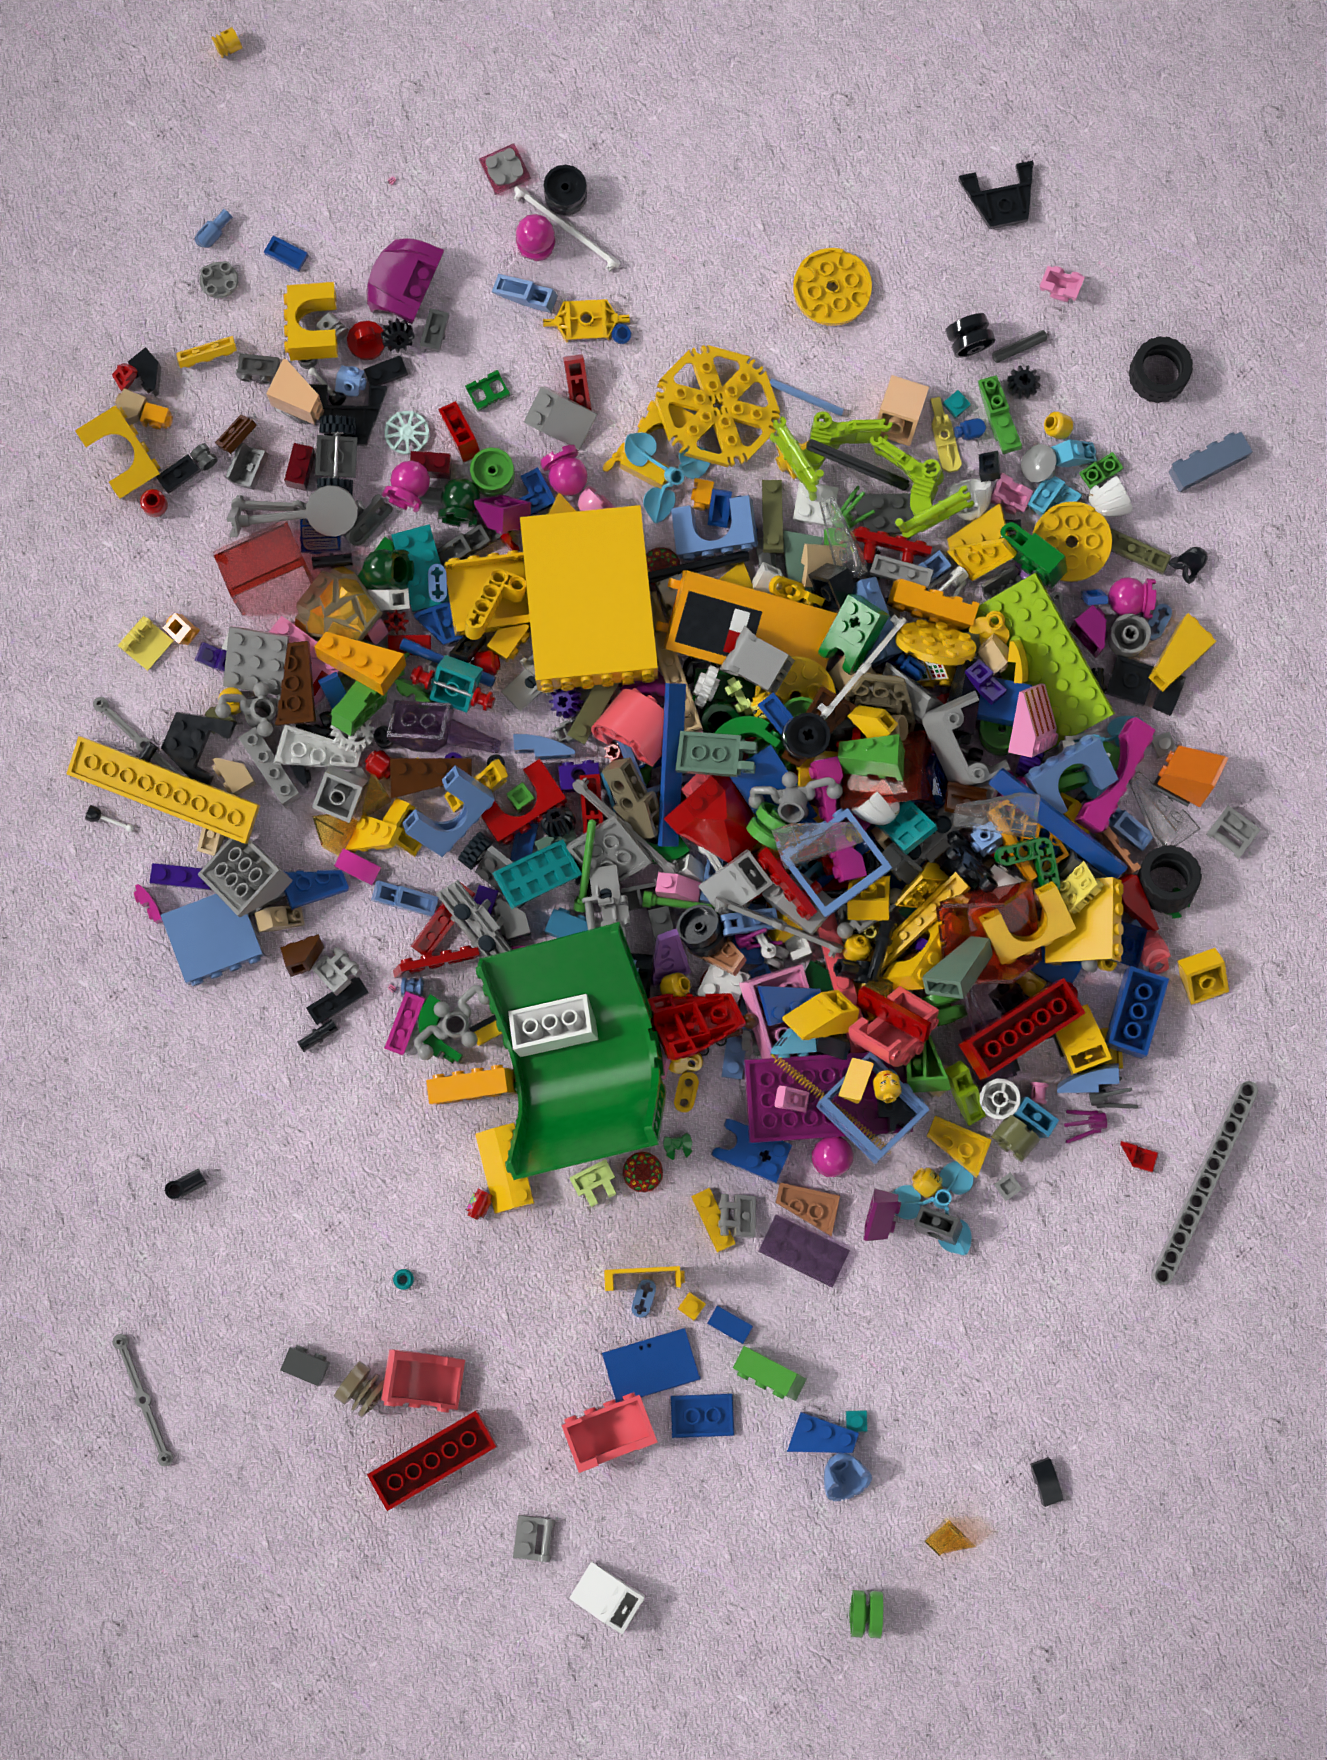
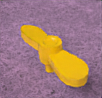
(615, 457)

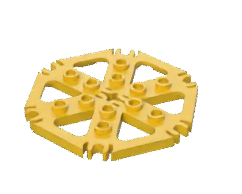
(709, 416)

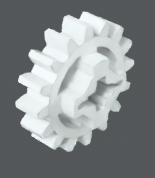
(706, 687)
(363, 735)

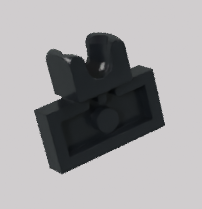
(897, 1113)

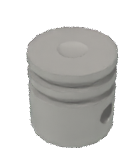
(330, 322)

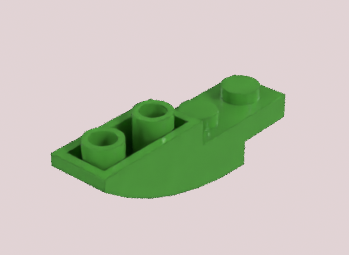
(998, 414)

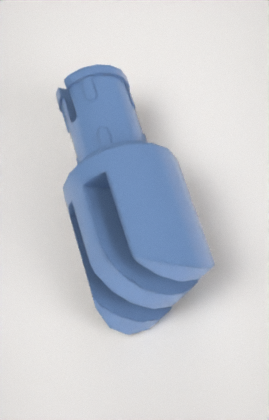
(212, 230)

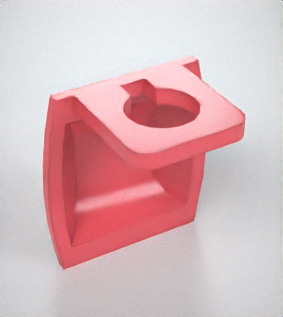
(1155, 951)

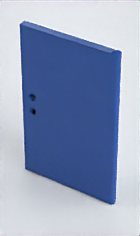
(767, 773)
(655, 1367)

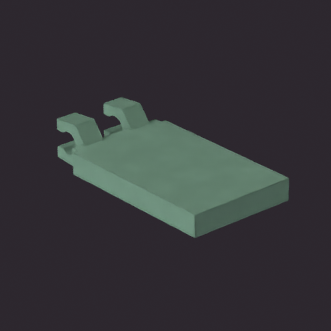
(714, 754)

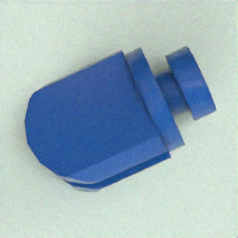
(970, 429)
(911, 667)

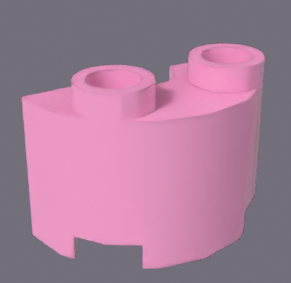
(1061, 285)
(1010, 495)

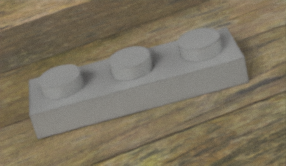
(895, 569)

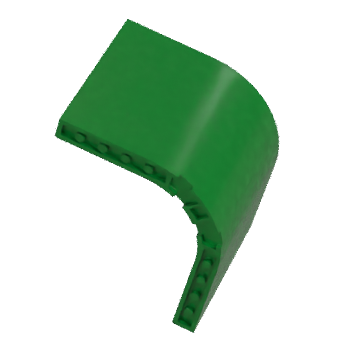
(589, 1095)

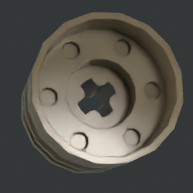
(360, 1388)

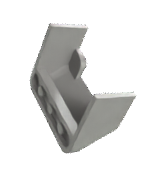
(939, 727)

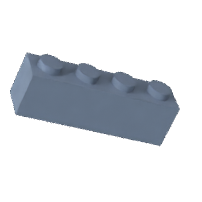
(1210, 461)

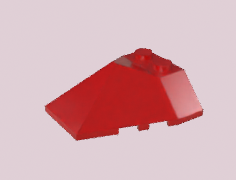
(715, 818)
(693, 1022)

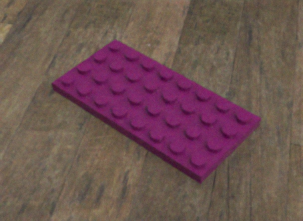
(824, 1071)

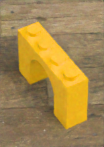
(300, 301)
(114, 422)
(650, 472)
(1055, 924)
(909, 973)

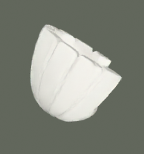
(980, 494)
(1110, 499)
(877, 810)

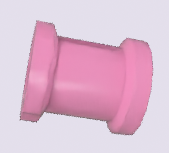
(1038, 1092)

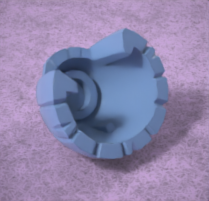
(845, 1477)

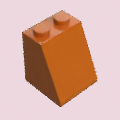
(1191, 773)

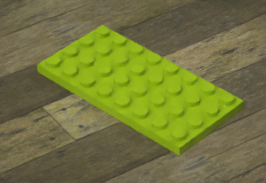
(1051, 656)

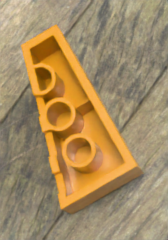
(932, 605)
(362, 661)
(470, 1085)

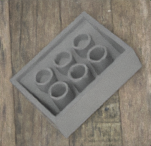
(244, 876)

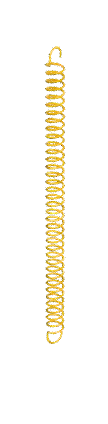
(822, 1096)

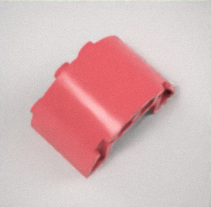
(634, 722)
(889, 1041)
(422, 1380)
(608, 1432)

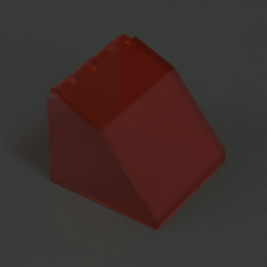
(259, 559)
(915, 784)
(961, 920)

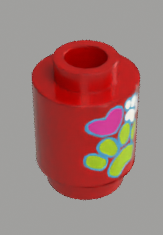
(479, 1204)

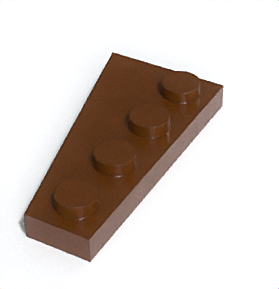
(297, 691)
(833, 720)
(422, 774)

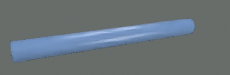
(806, 397)

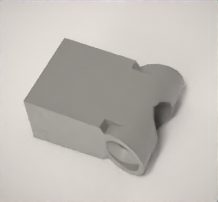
(757, 662)

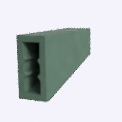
(793, 549)
(959, 969)

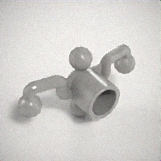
(248, 707)
(794, 798)
(442, 1032)

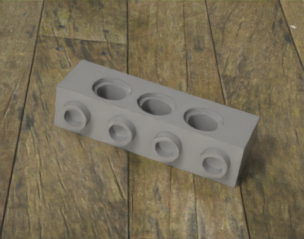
(272, 772)

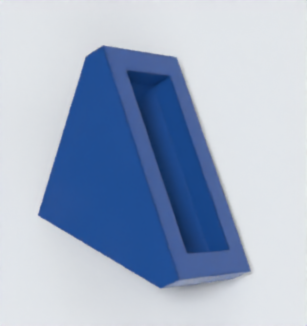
(719, 508)

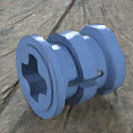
(412, 985)

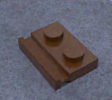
(236, 434)
(960, 794)

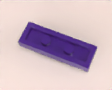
(177, 876)

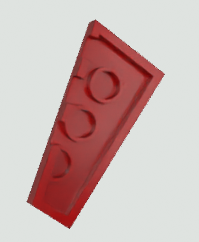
(465, 953)

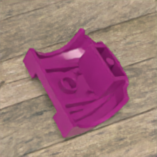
(402, 277)

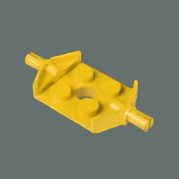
(601, 325)

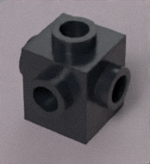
(1007, 996)

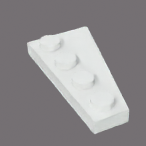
(310, 749)

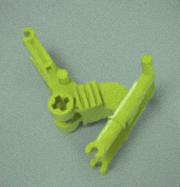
(830, 433)
(923, 490)

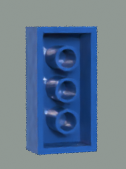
(1136, 1012)

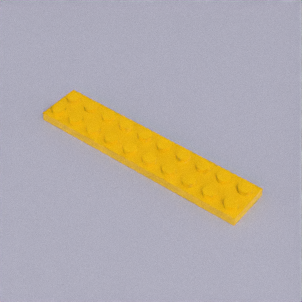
(163, 789)

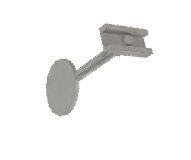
(328, 510)

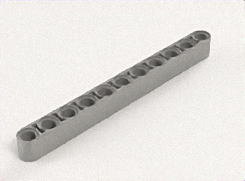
(1212, 1176)

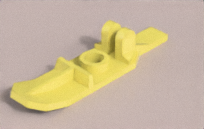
(947, 446)

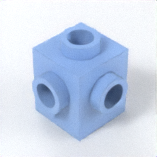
(350, 381)
(985, 841)

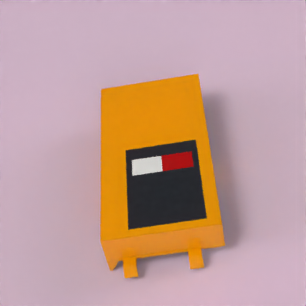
(714, 612)

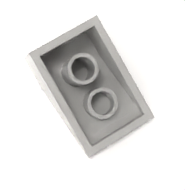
(560, 417)
(776, 898)

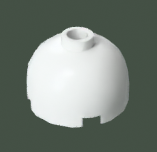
(998, 1089)

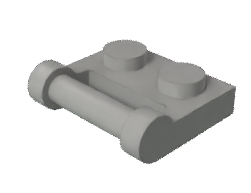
(1237, 826)
(526, 1538)

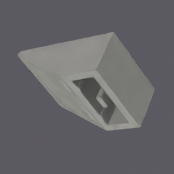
(736, 881)

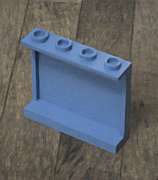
(210, 939)

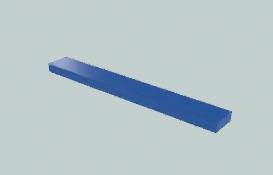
(670, 779)
(1063, 828)

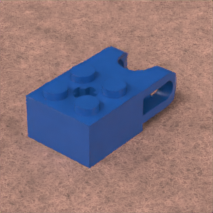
(746, 1154)

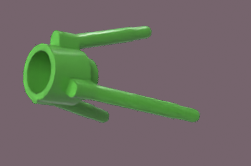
(846, 512)

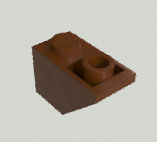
(302, 955)

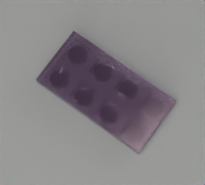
(803, 1251)

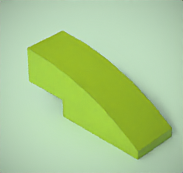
(965, 1092)

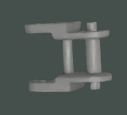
(562, 726)
(749, 1043)

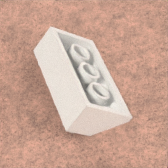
(552, 1025)

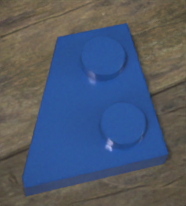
(438, 622)

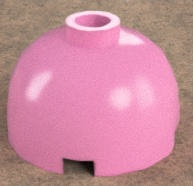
(590, 501)

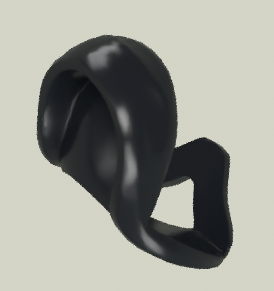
(1194, 559)
(688, 668)

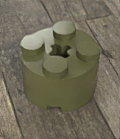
(1015, 1137)

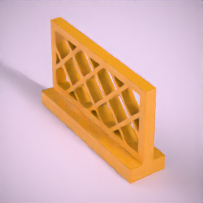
(1027, 868)

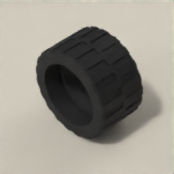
(1174, 351)
(1179, 860)

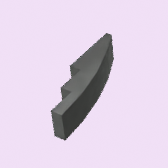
(468, 543)

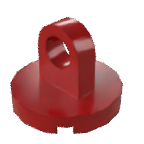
(365, 340)

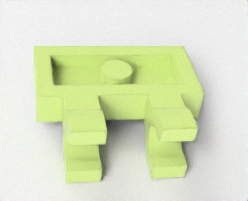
(743, 704)
(592, 1178)

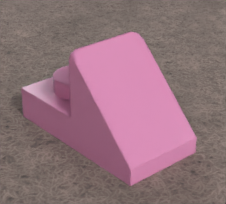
(791, 1099)

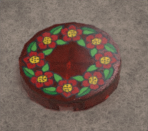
(661, 558)
(642, 1172)

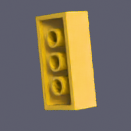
(493, 1149)

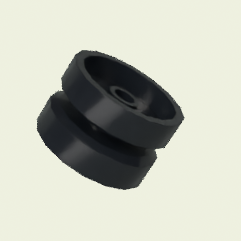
(565, 190)
(970, 335)
(817, 732)
(701, 930)

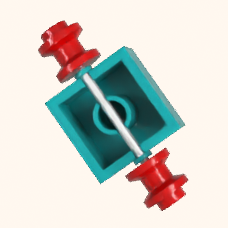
(454, 684)

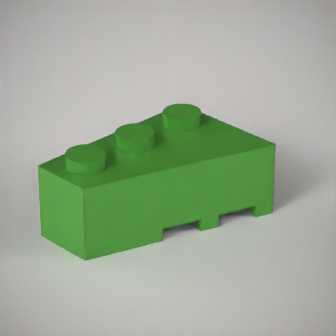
(356, 708)
(873, 756)
(926, 1071)
(769, 1374)

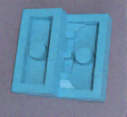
(1051, 493)

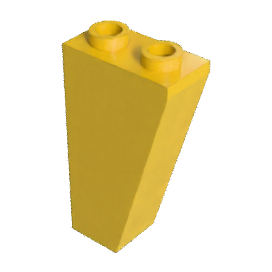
(1182, 650)

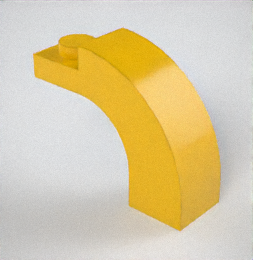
(492, 777)

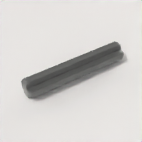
(1019, 346)

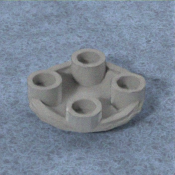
(218, 279)
(1039, 463)

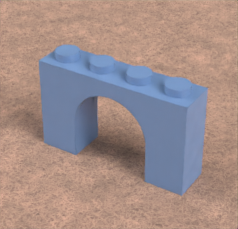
(740, 535)
(870, 590)
(1089, 752)
(443, 835)

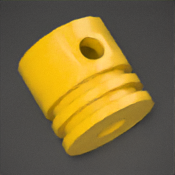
(226, 42)

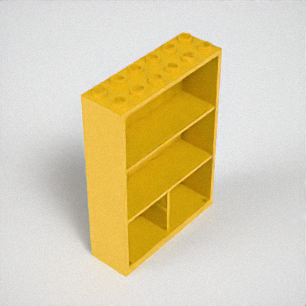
(589, 598)

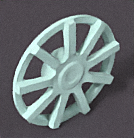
(406, 431)

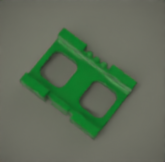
(484, 384)

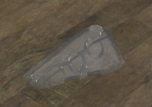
(841, 540)
(1007, 814)
(1163, 819)
(809, 841)

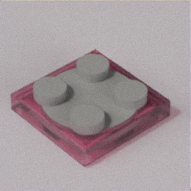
(504, 169)

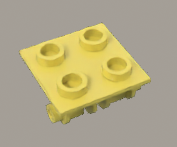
(145, 643)
(1078, 886)

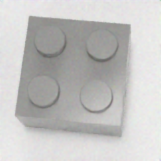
(339, 794)

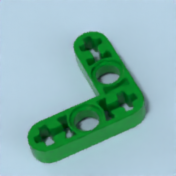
(1033, 853)

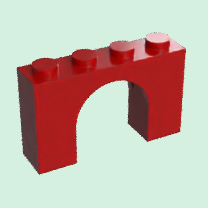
(505, 827)

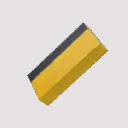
(486, 1030)

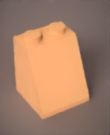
(294, 395)
(903, 408)

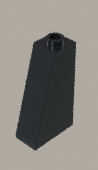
(961, 686)

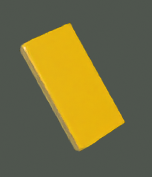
(856, 1080)

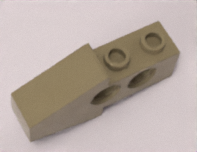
(633, 800)

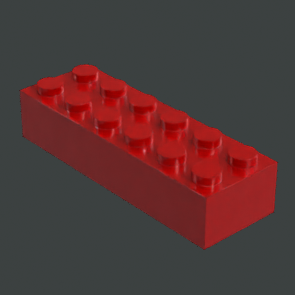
(1022, 1028)
(432, 1460)

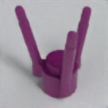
(747, 939)
(1095, 1120)

